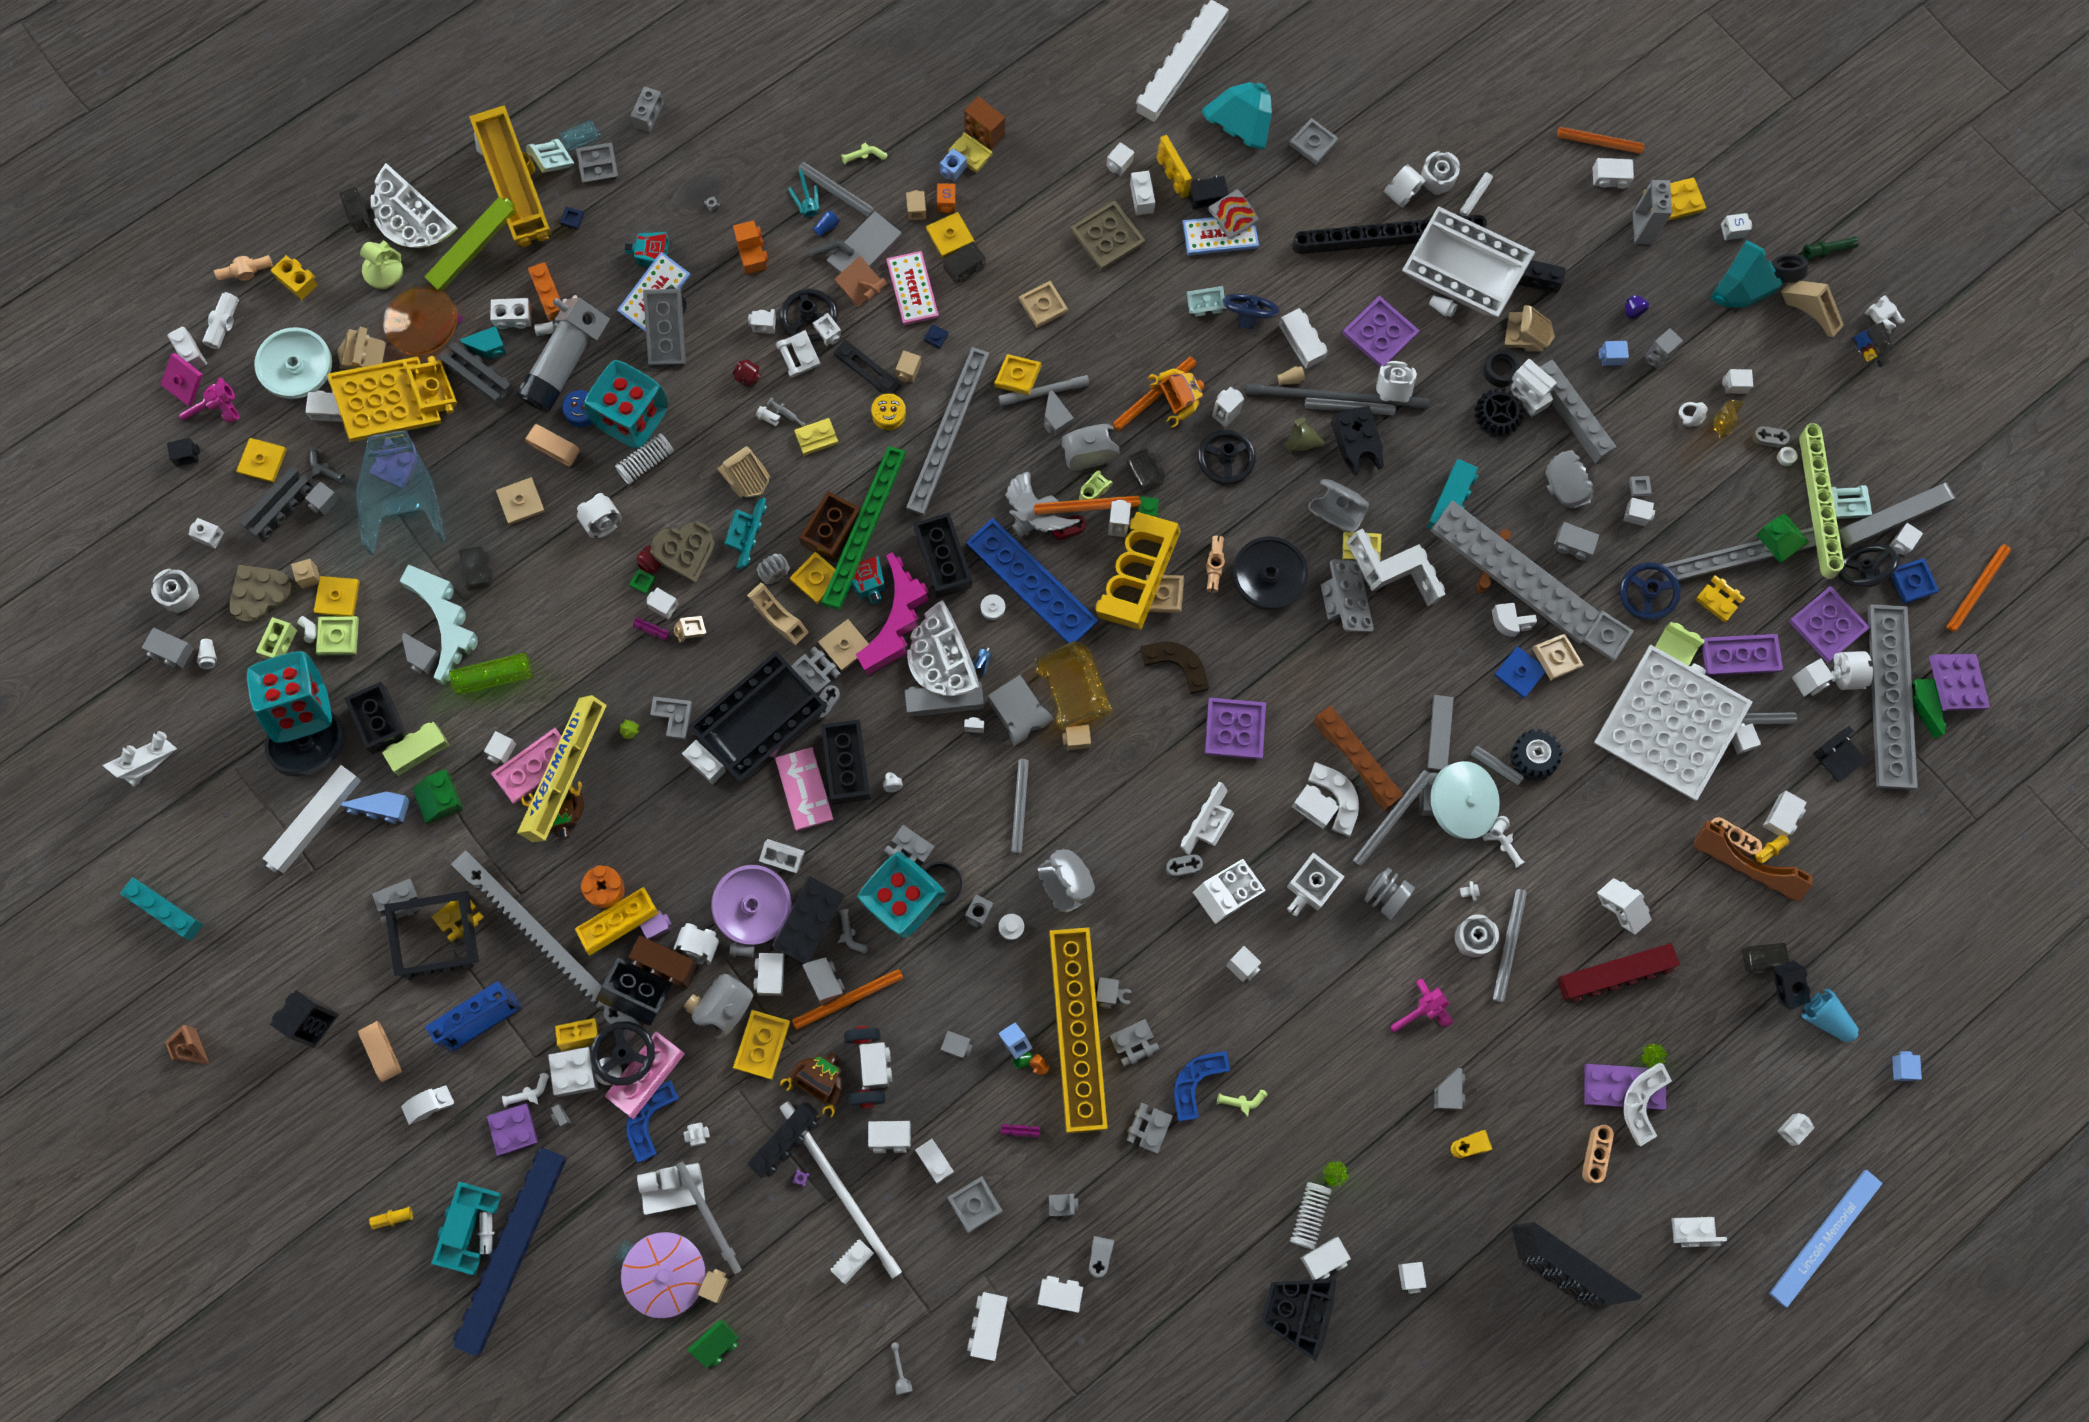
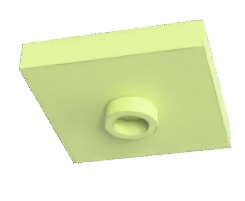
(337, 635)

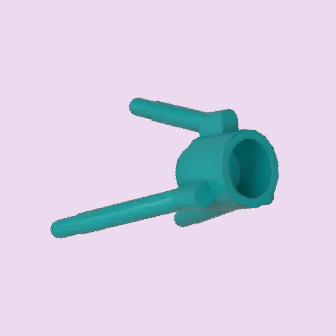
(808, 207)

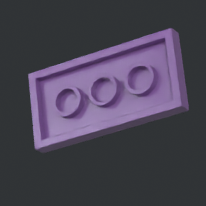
(1742, 655)
(1609, 1084)

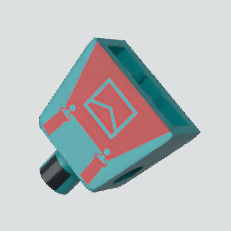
(648, 247)
(869, 580)

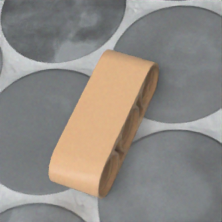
(552, 445)
(379, 1051)
(1604, 1147)

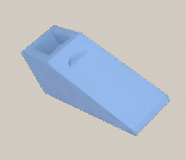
(383, 805)

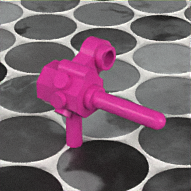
(215, 397)
(1431, 1004)

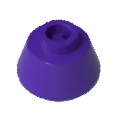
(1636, 306)

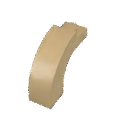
(776, 615)

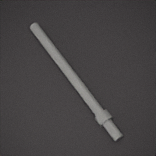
(727, 1252)

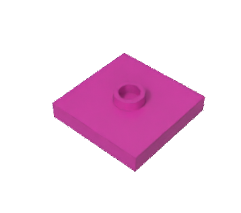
(181, 379)

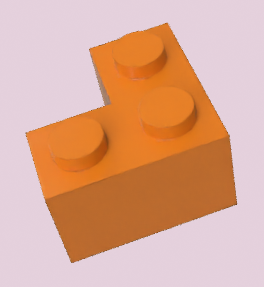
(749, 244)

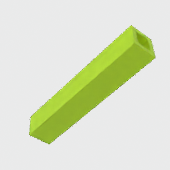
(471, 243)

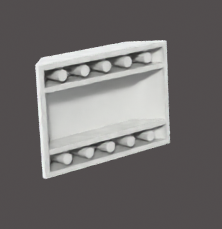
(1467, 263)

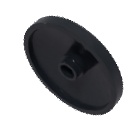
(1270, 573)
(307, 753)

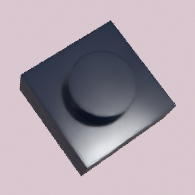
(571, 218)
(936, 336)

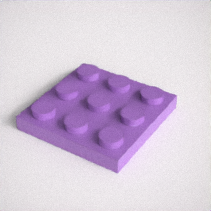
(1380, 332)
(1829, 624)
(1959, 682)
(1235, 728)

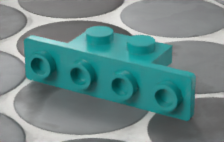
(743, 531)

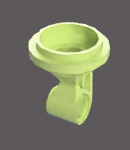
(381, 265)

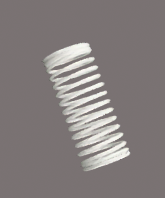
(665, 444)
(1297, 1239)

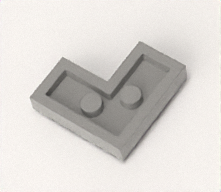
(677, 712)

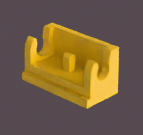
(576, 1034)

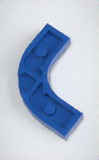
(1190, 1076)
(638, 1129)

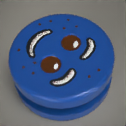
(574, 408)

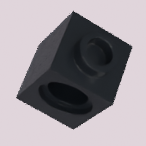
(183, 452)

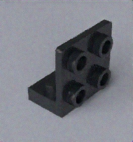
(1840, 755)

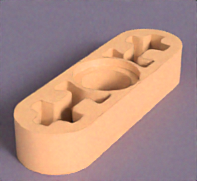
(1745, 848)

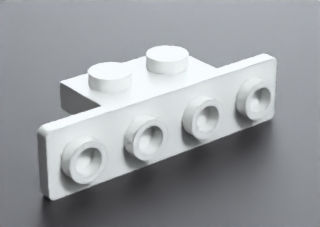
(1210, 822)

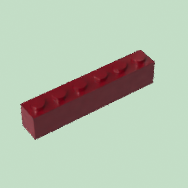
(1617, 972)

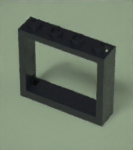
(468, 930)

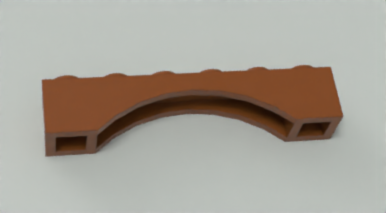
(1375, 778)
(1787, 880)

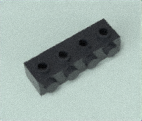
(1543, 276)
(784, 1140)

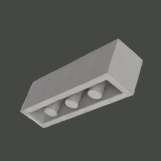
(924, 702)

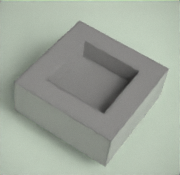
(1640, 486)
(559, 1116)

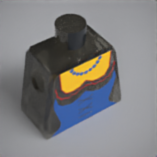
(1874, 344)

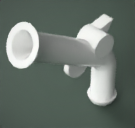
(1506, 846)
(528, 1094)

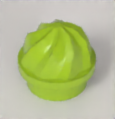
(629, 729)

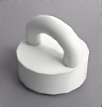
(892, 784)

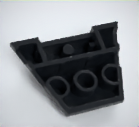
(1300, 1313)

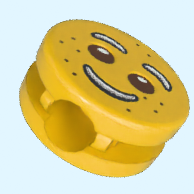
(888, 412)

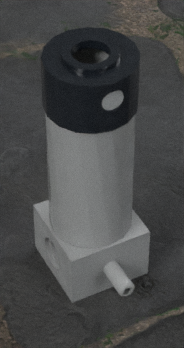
(576, 327)

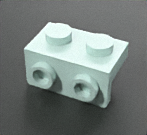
(1206, 300)

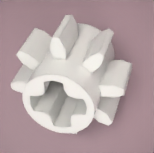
(696, 1134)

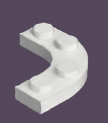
(1345, 795)
(1637, 1099)

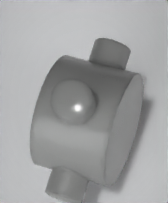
(711, 204)

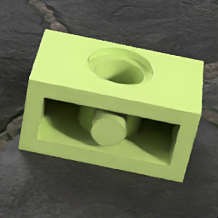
(276, 639)

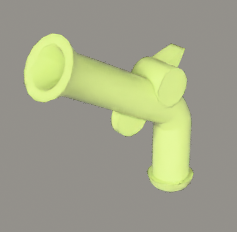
(865, 150)
(1242, 1102)

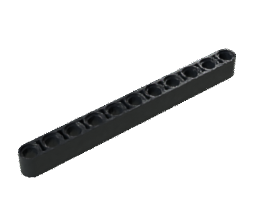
(1362, 234)

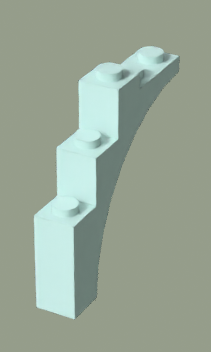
(449, 616)

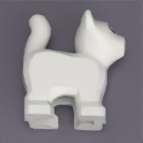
(1883, 311)

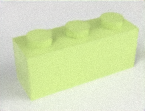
(415, 748)

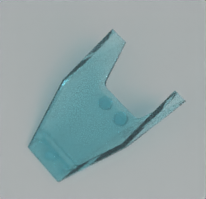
(393, 484)

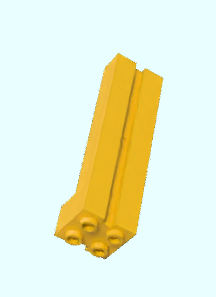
(511, 175)

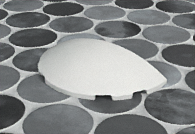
(406, 214)
(940, 655)

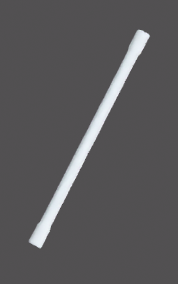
(887, 1260)

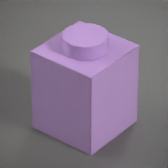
(656, 926)

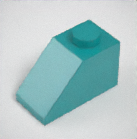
(485, 343)

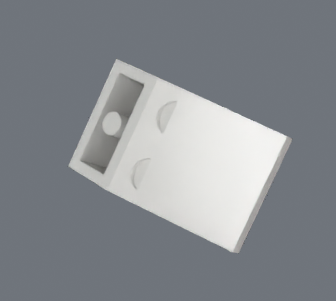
(1228, 891)

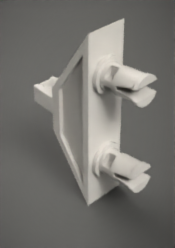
(141, 761)

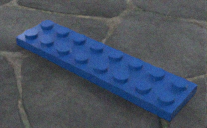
(1031, 582)

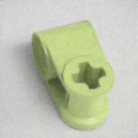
(1096, 486)

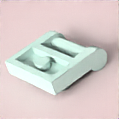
(550, 160)
(1852, 507)

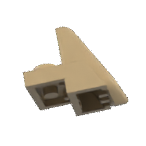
(1529, 330)
(360, 350)
(745, 473)

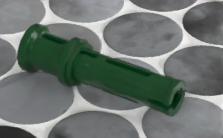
(1822, 248)

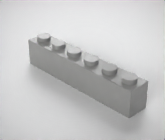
(1578, 416)

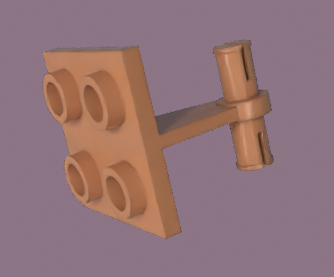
(859, 282)

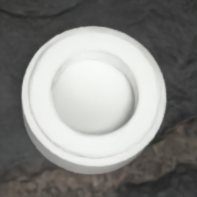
(1787, 456)

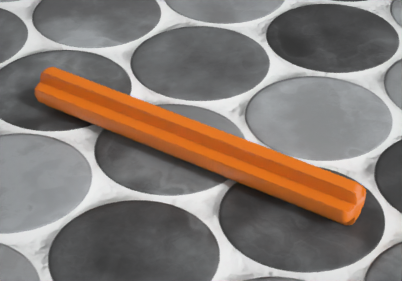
(1600, 140)

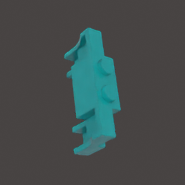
(459, 1225)

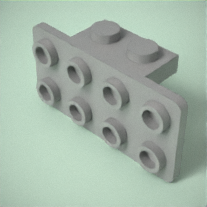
(1347, 596)

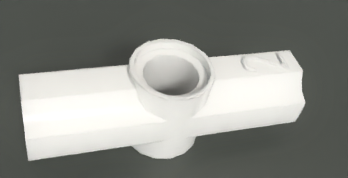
(220, 320)

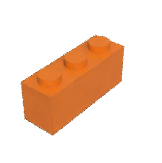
(545, 289)

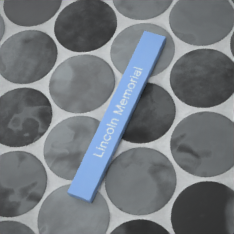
(1825, 1238)

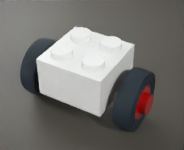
(874, 1066)

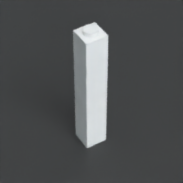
(311, 820)

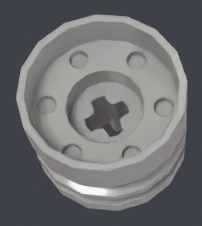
(1389, 893)

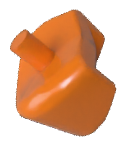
(1038, 1065)

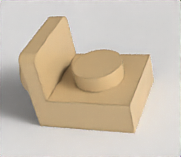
(689, 628)

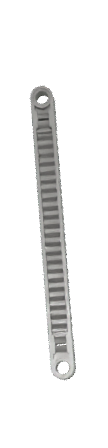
(469, 868)

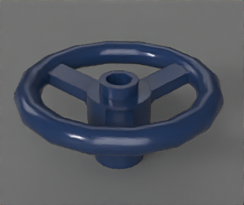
(1250, 310)
(1650, 596)

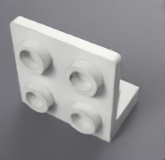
(1693, 1231)

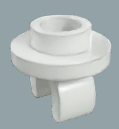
(1472, 891)

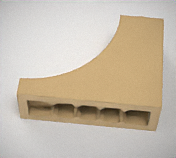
(1817, 302)

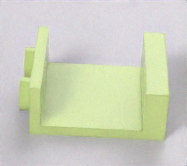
(1679, 642)

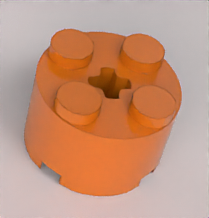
(595, 879)

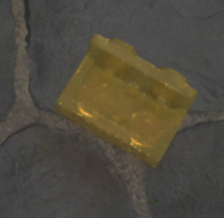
(1726, 418)

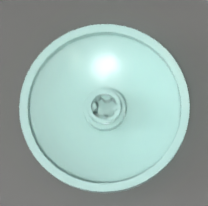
(293, 363)
(1465, 800)

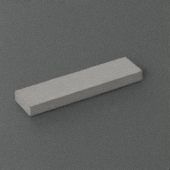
(1440, 732)

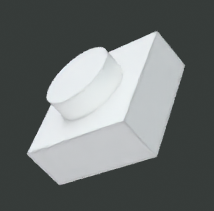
(974, 725)

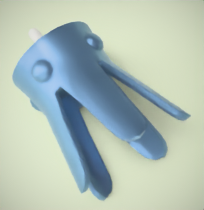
(983, 657)

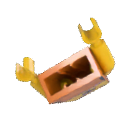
(1181, 392)

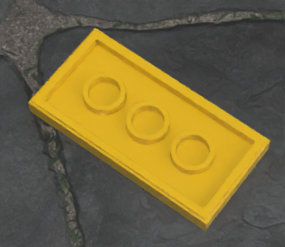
(616, 921)

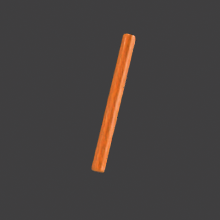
(1149, 398)
(1082, 505)
(1978, 588)
(847, 999)

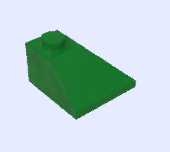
(1782, 537)

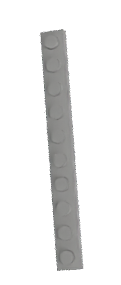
(947, 431)
(1728, 558)

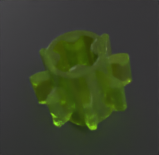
(1654, 1055)
(1335, 1173)

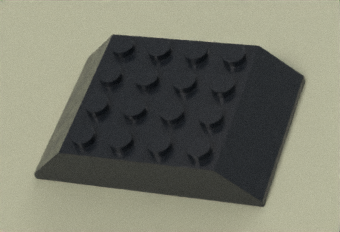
(759, 718)
(1568, 1268)

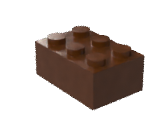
(830, 526)
(663, 962)

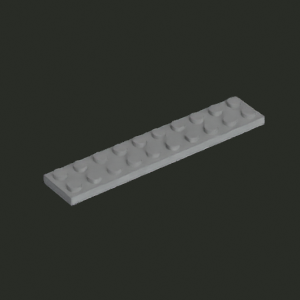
(1515, 572)
(1892, 697)

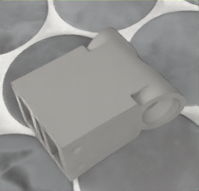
(1018, 709)

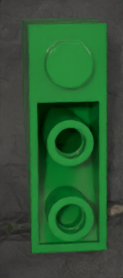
(1928, 706)

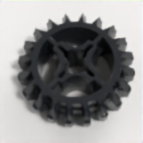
(1492, 402)

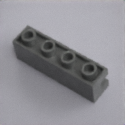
(476, 374)
(277, 504)

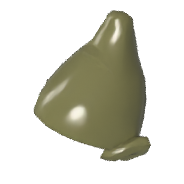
(1303, 437)

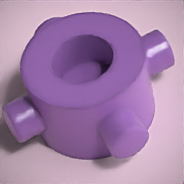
(800, 1178)

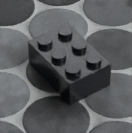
(376, 717)
(633, 991)

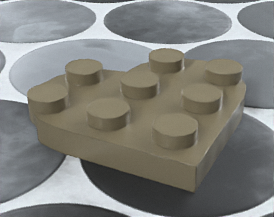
(684, 549)
(258, 591)

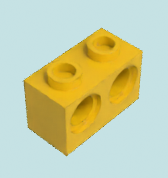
(294, 277)

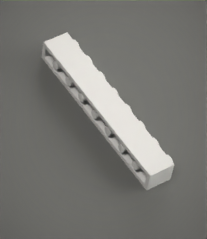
(1182, 60)

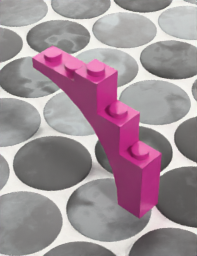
(890, 642)

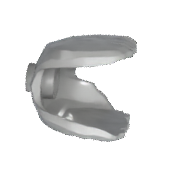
(1089, 447)
(1569, 480)
(1340, 506)
(1066, 880)
(723, 1005)

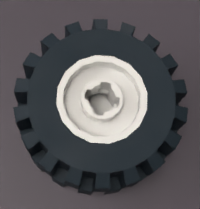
(1536, 754)

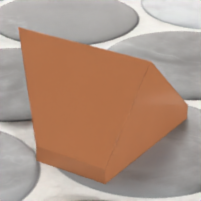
(186, 1046)

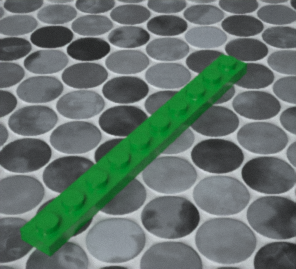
(863, 528)

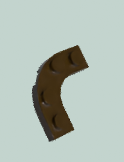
(1181, 656)

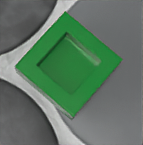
(1148, 506)
(642, 581)

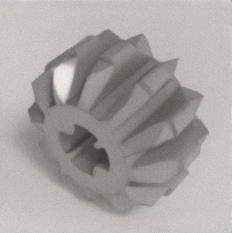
(773, 568)

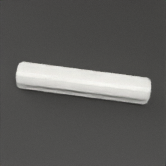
(1476, 194)

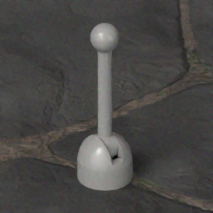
(902, 1385)

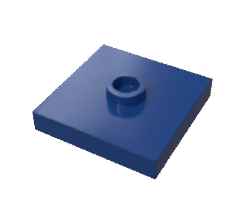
(1914, 581)
(1520, 672)

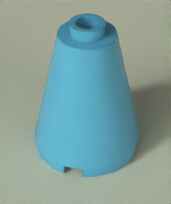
(1830, 1015)

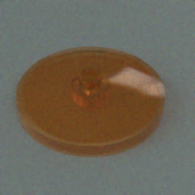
(420, 320)

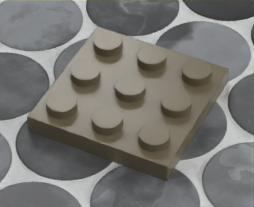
(1107, 235)

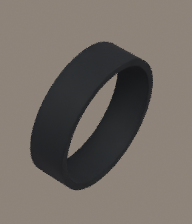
(957, 872)

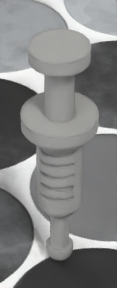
(784, 411)

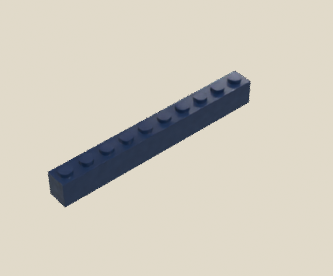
(510, 1252)

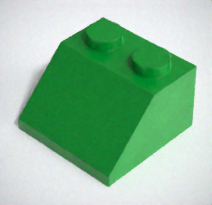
(437, 796)
(714, 1344)

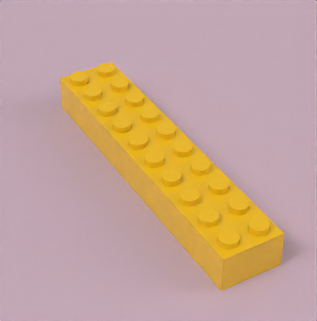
(1078, 1030)

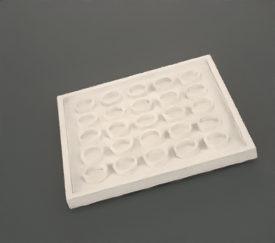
(1673, 722)

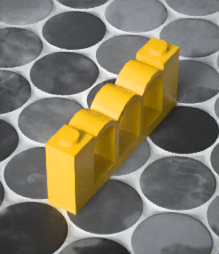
(1142, 528)

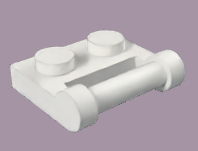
(803, 350)

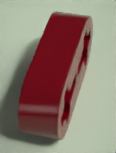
(1071, 531)

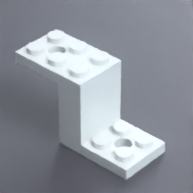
(1408, 562)

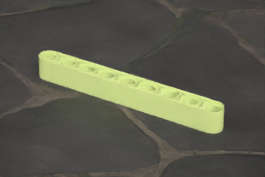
(1818, 508)

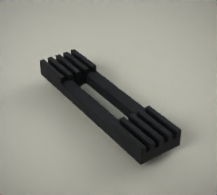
(847, 352)

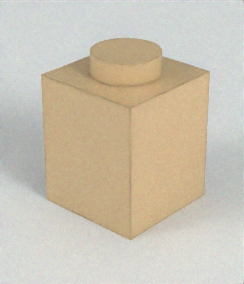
(916, 205)
(908, 366)
(306, 573)
(1077, 737)
(713, 1285)

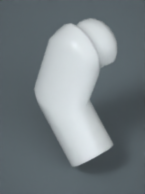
(310, 629)

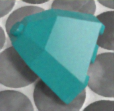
(1243, 112)
(1747, 279)

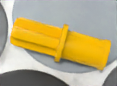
(1772, 849)
(391, 1218)

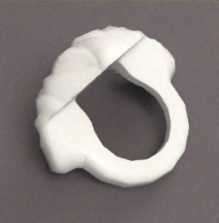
(1698, 417)

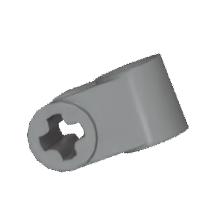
(1100, 1252)

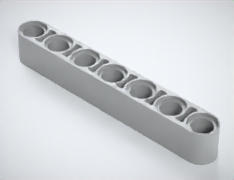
(1896, 515)

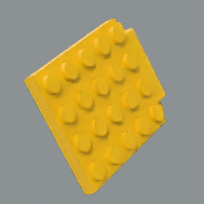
(391, 396)

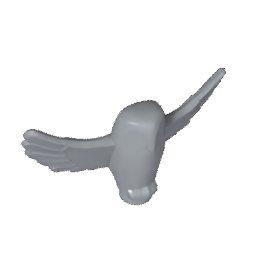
(1023, 499)

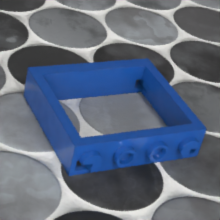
(473, 1017)

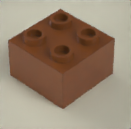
(984, 123)

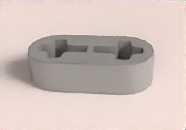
(1771, 437)
(832, 701)
(1185, 870)

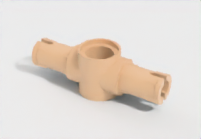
(243, 268)
(1215, 555)

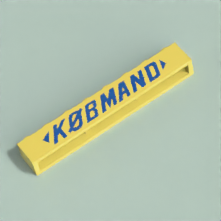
(562, 769)

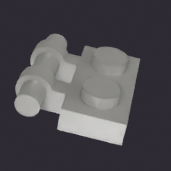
(812, 674)
(912, 844)
(396, 893)
(1130, 1037)
(1155, 1130)

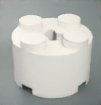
(1440, 172)
(1404, 185)
(1396, 381)
(598, 516)
(174, 590)
(1852, 670)
(1483, 928)
(696, 944)

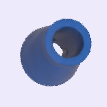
(826, 223)

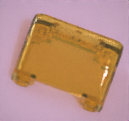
(1074, 685)

